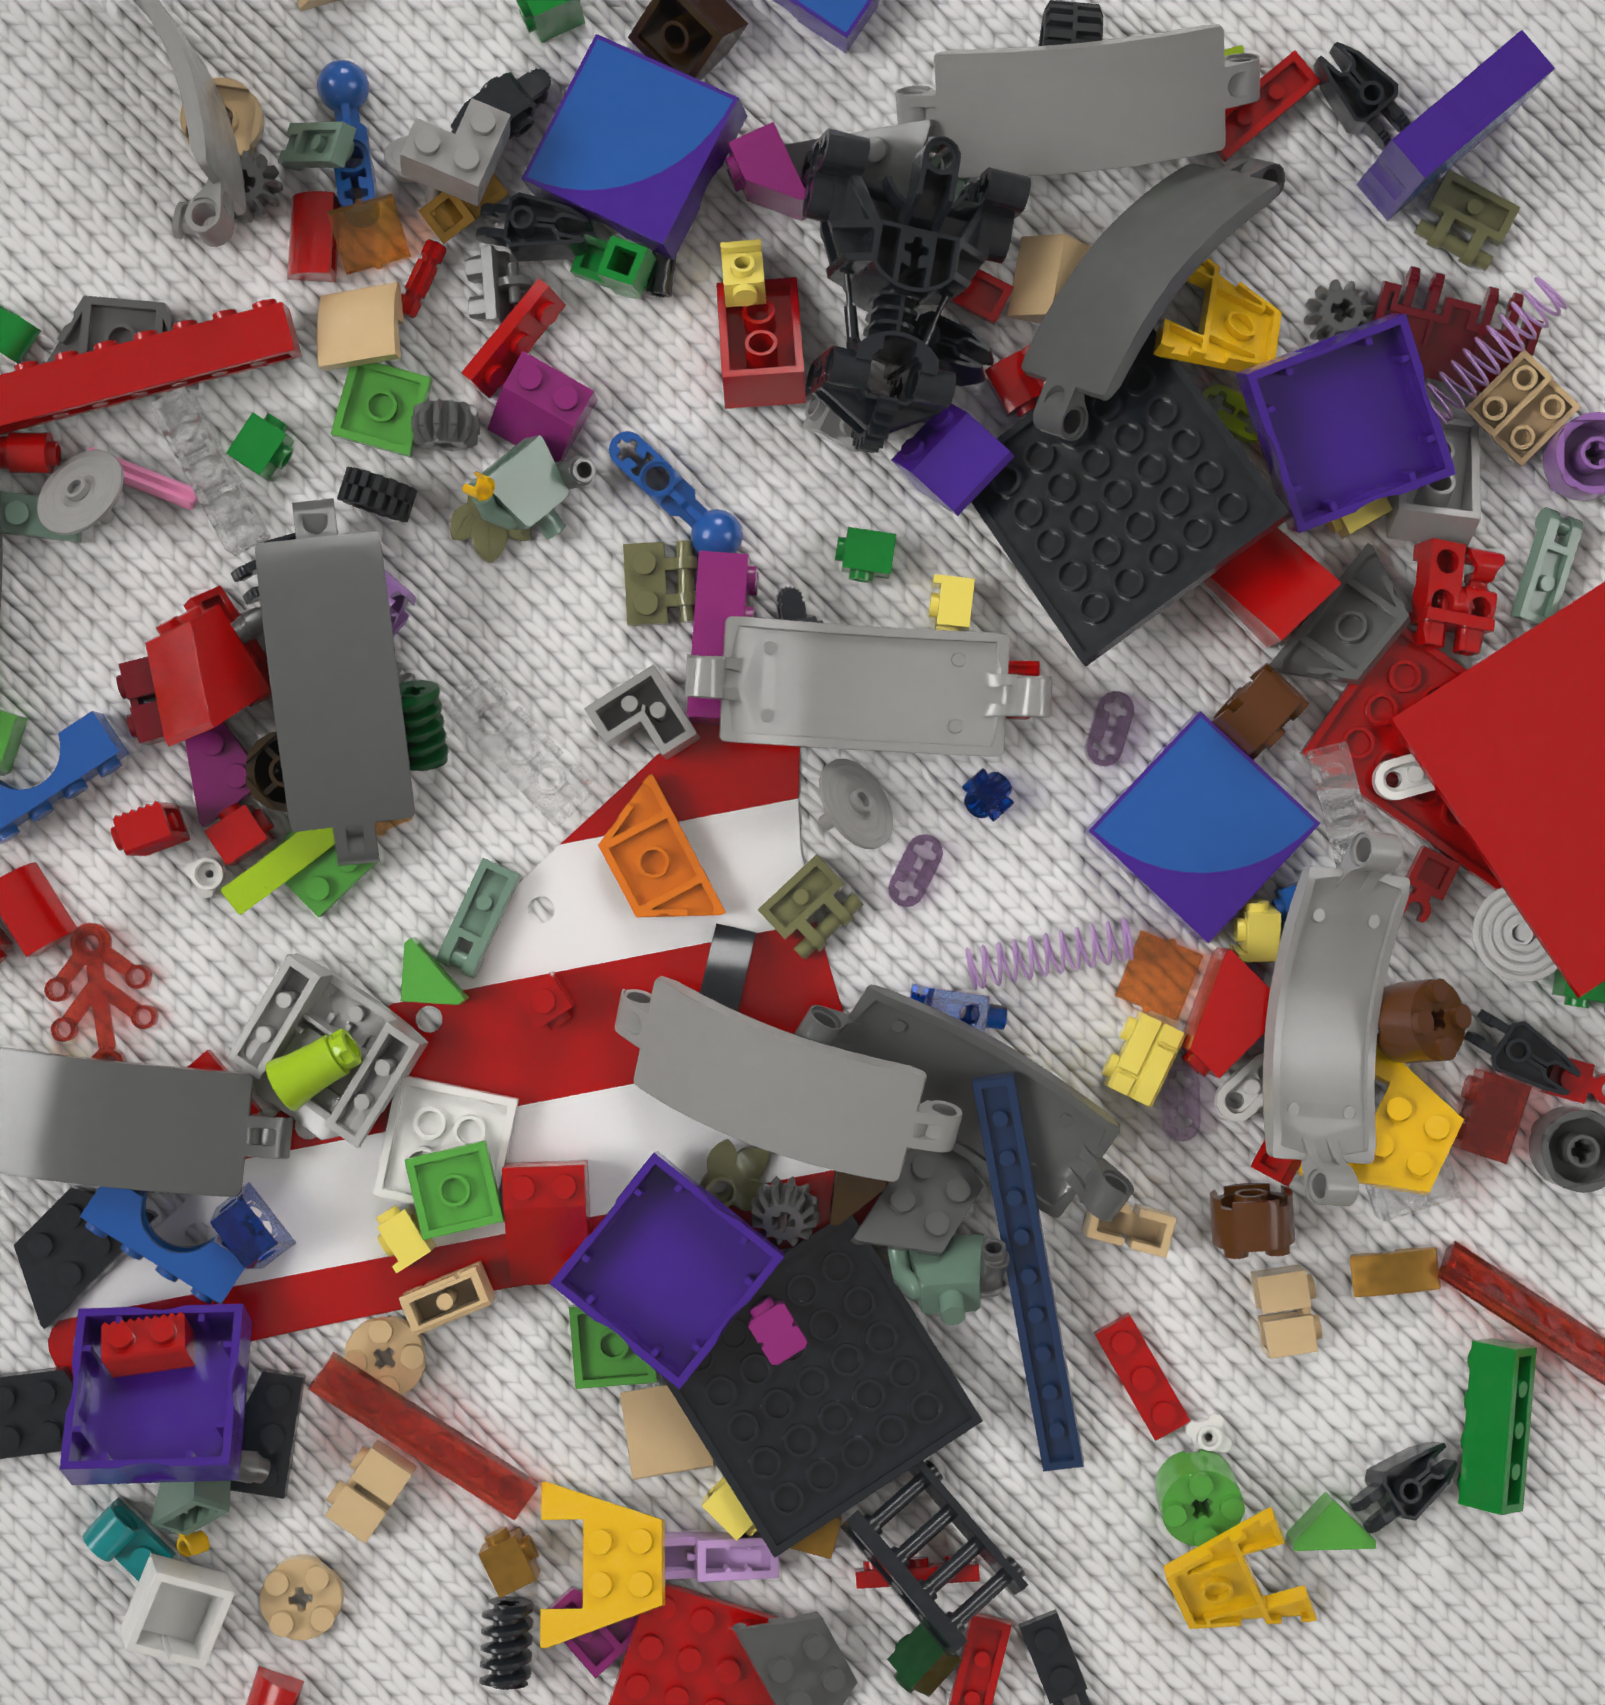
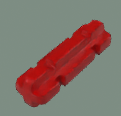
(422, 277)

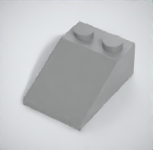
(1446, 507)

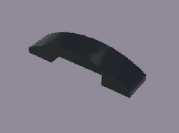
(727, 965)

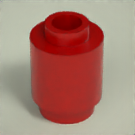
(29, 452)

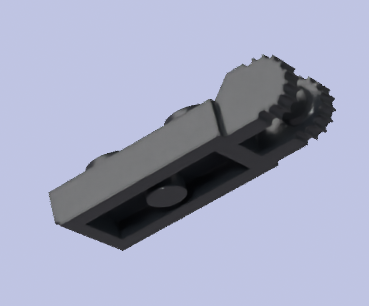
(1054, 1658)

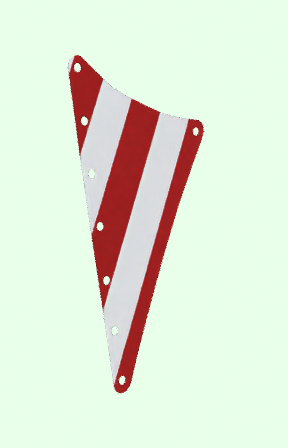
(570, 1082)

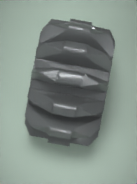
(265, 185)
(1335, 298)
(445, 425)
(785, 1211)

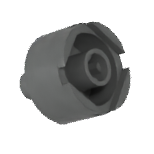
(1552, 1143)

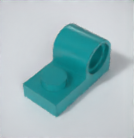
(125, 1537)

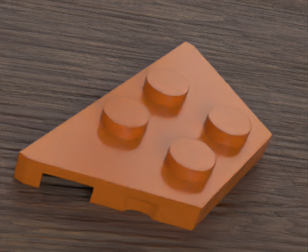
(656, 860)

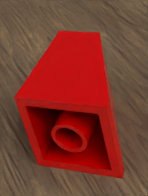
(1272, 586)
(200, 673)
(1225, 1015)

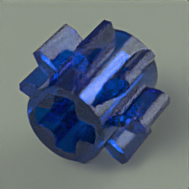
(988, 795)

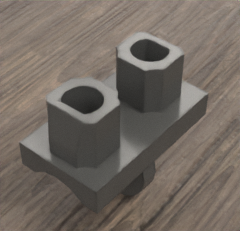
(500, 284)

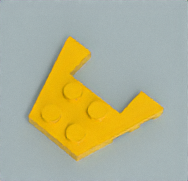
(1234, 326)
(1411, 1132)
(619, 1563)
(1219, 1587)

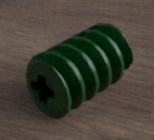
(423, 725)

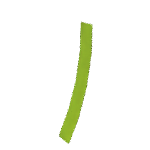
(277, 868)

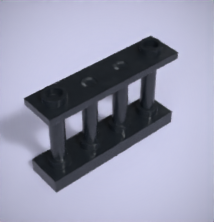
(921, 1594)

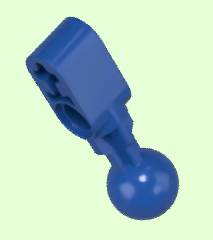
(344, 90)
(711, 529)

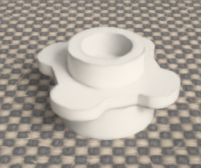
(198, 869)
(1214, 1425)

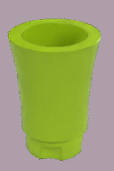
(313, 1068)

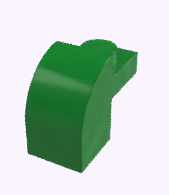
(615, 265)

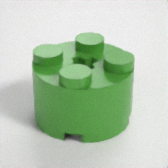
(1198, 1496)

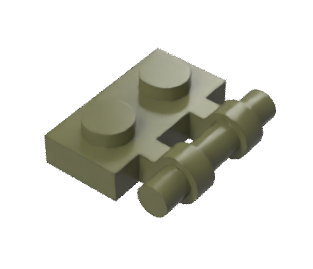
(1472, 209)
(647, 587)
(801, 898)

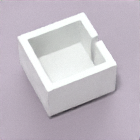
(183, 1605)

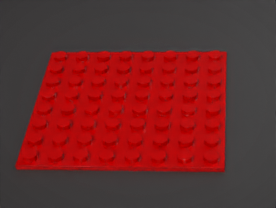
(1524, 775)

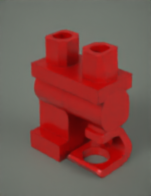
(1444, 605)

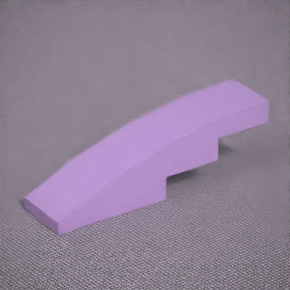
(718, 1557)

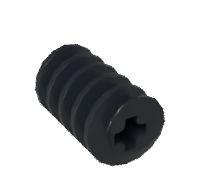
(508, 1643)

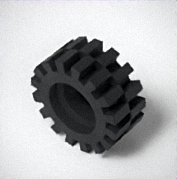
(377, 494)

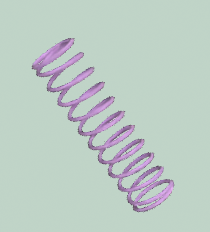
(1557, 302)
(1048, 950)

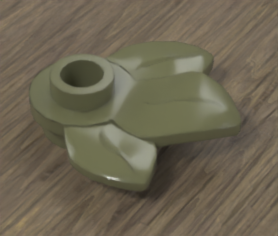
(486, 537)
(738, 1169)

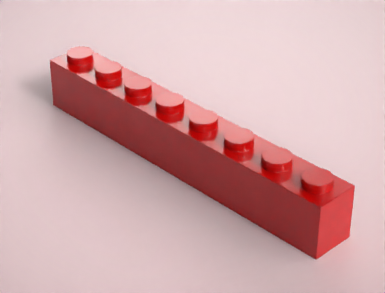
(147, 365)

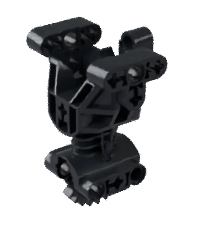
(890, 261)

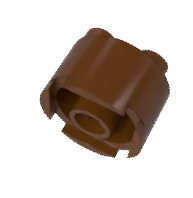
(1259, 711)
(1422, 1021)
(1252, 1220)

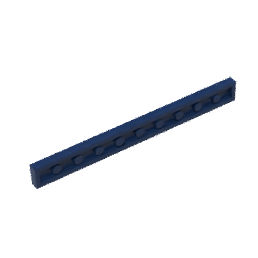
(1028, 1271)

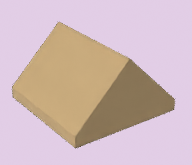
(1041, 272)

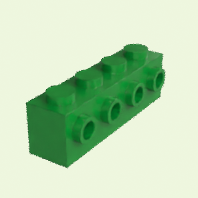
(1497, 1426)

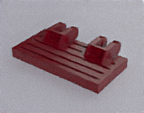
(1444, 335)

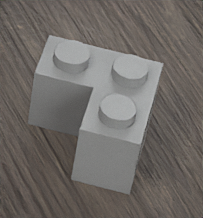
(460, 161)
(647, 704)

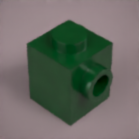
(921, 1662)

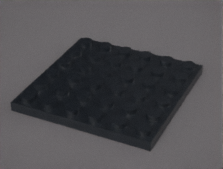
(1130, 508)
(835, 1416)

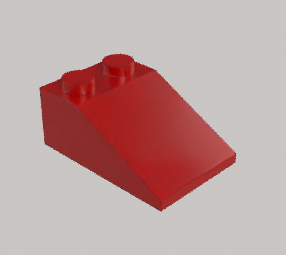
(762, 348)
(544, 1217)

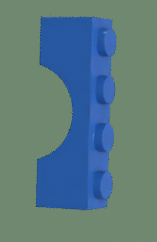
(85, 751)
(206, 1267)

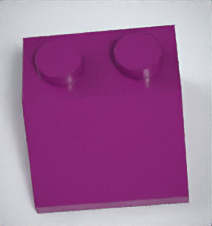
(766, 172)
(541, 403)

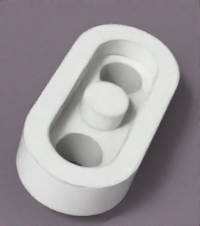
(1410, 778)
(1248, 1085)

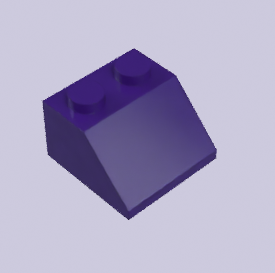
(952, 459)

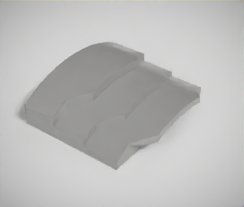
(312, 1002)

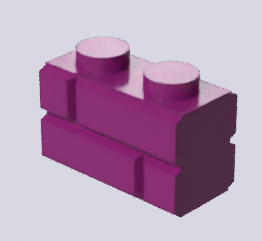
(776, 1330)

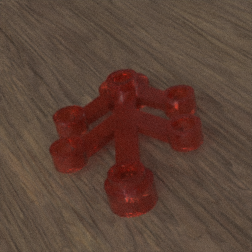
(98, 990)

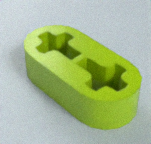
(1237, 404)

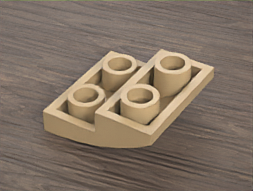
(359, 327)
(1522, 408)
(660, 1434)

